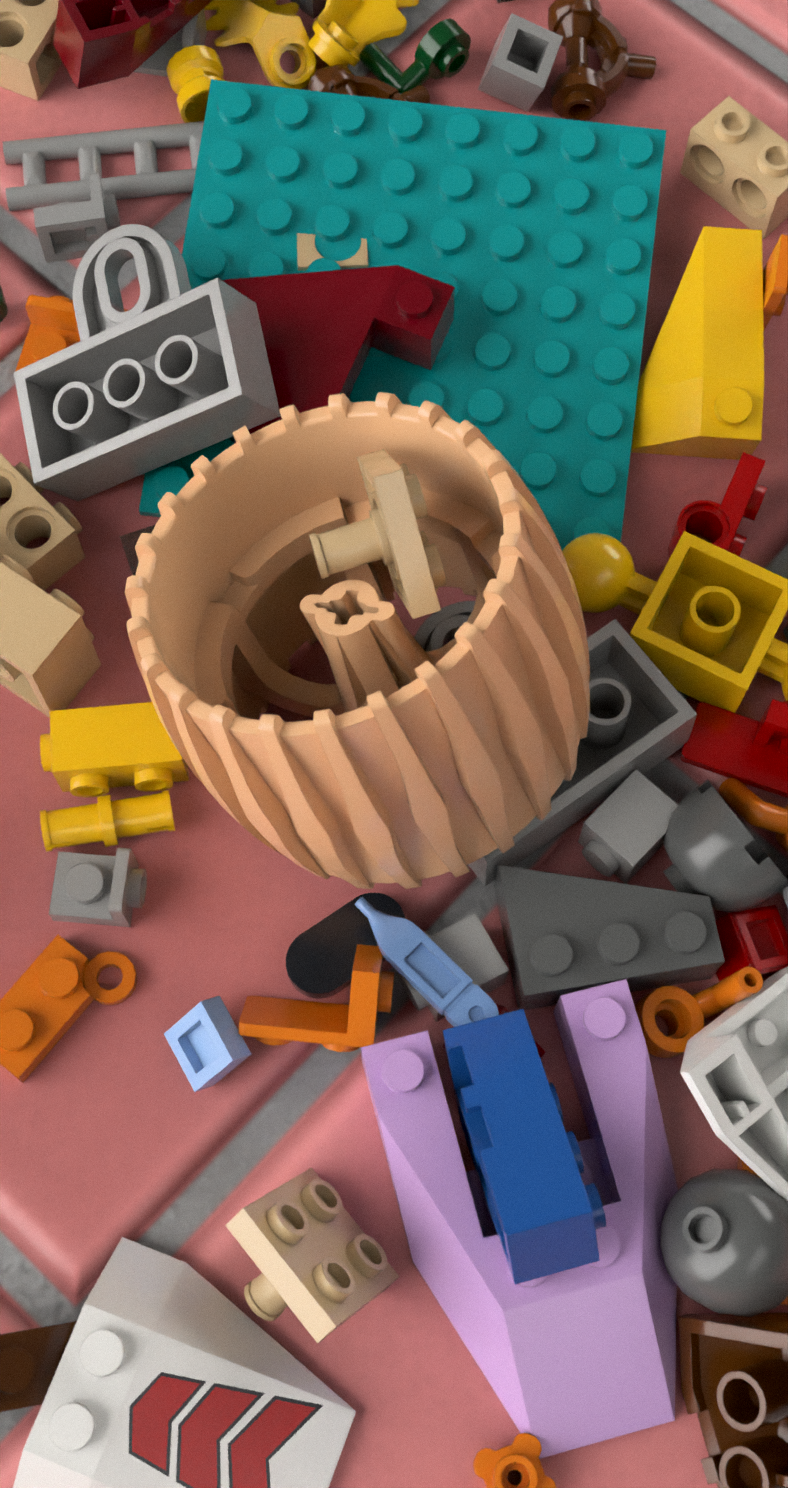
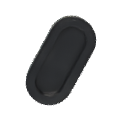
(324, 955)

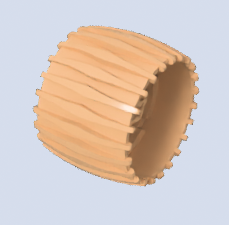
(412, 750)

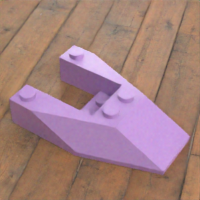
(578, 1348)

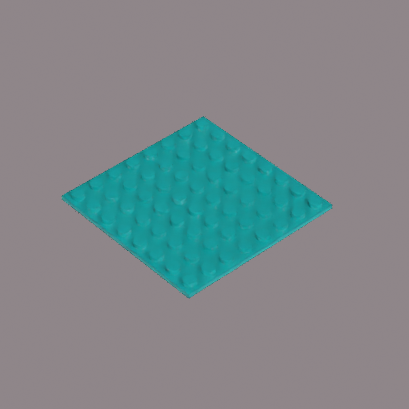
(519, 212)

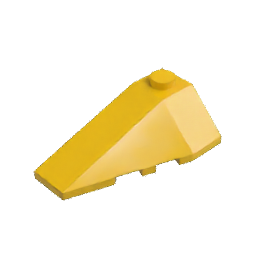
(708, 361)

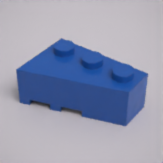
(522, 1149)

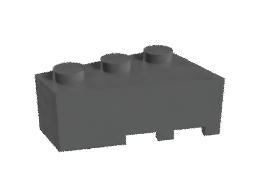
(593, 932)

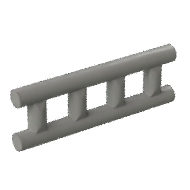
(88, 150)

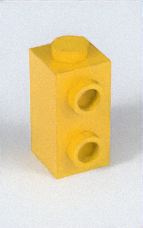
(110, 749)

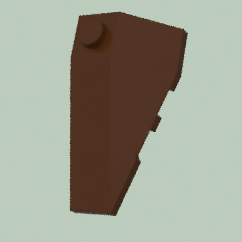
(739, 1389)

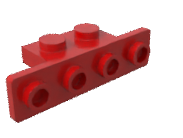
(742, 746)

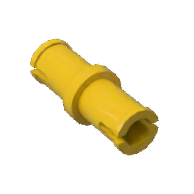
(106, 820)

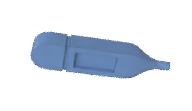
(428, 968)

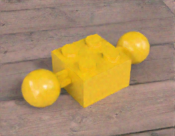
(703, 620)

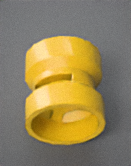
(190, 78)

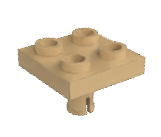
(388, 535)
(309, 1256)

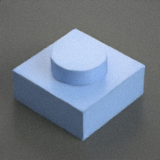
(207, 1043)

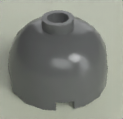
(718, 854)
(728, 1242)

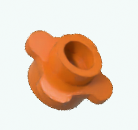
(521, 1456)

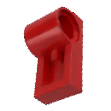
(722, 520)

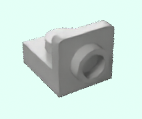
(71, 228)
(97, 888)

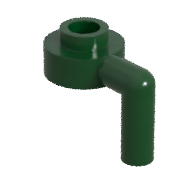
(438, 55)

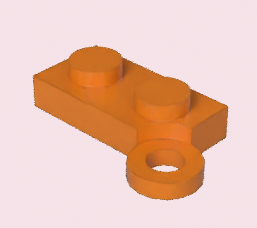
(51, 999)

